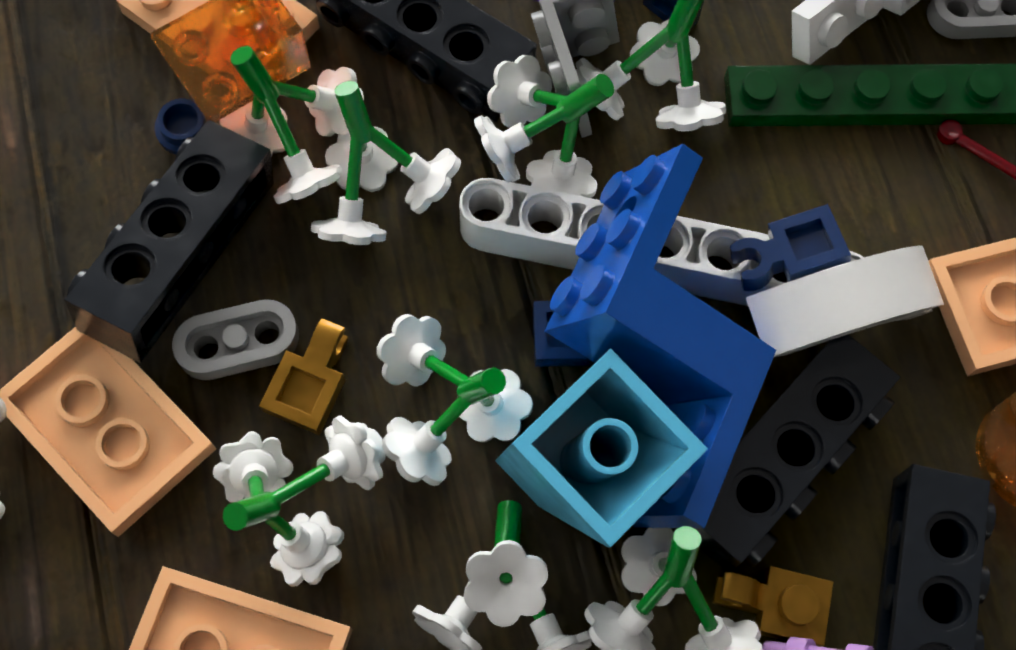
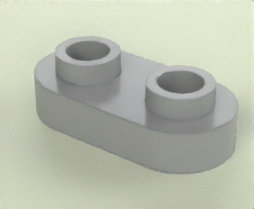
(973, 18)
(237, 337)

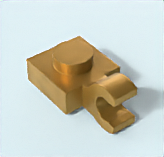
(307, 385)
(784, 602)

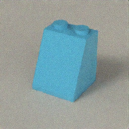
(602, 452)

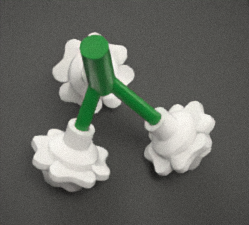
(257, 472)

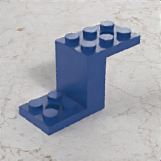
(672, 340)

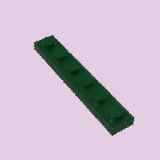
(870, 94)

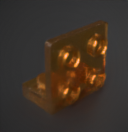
(203, 40)

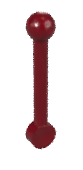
(951, 133)

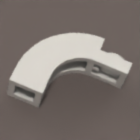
(845, 300)

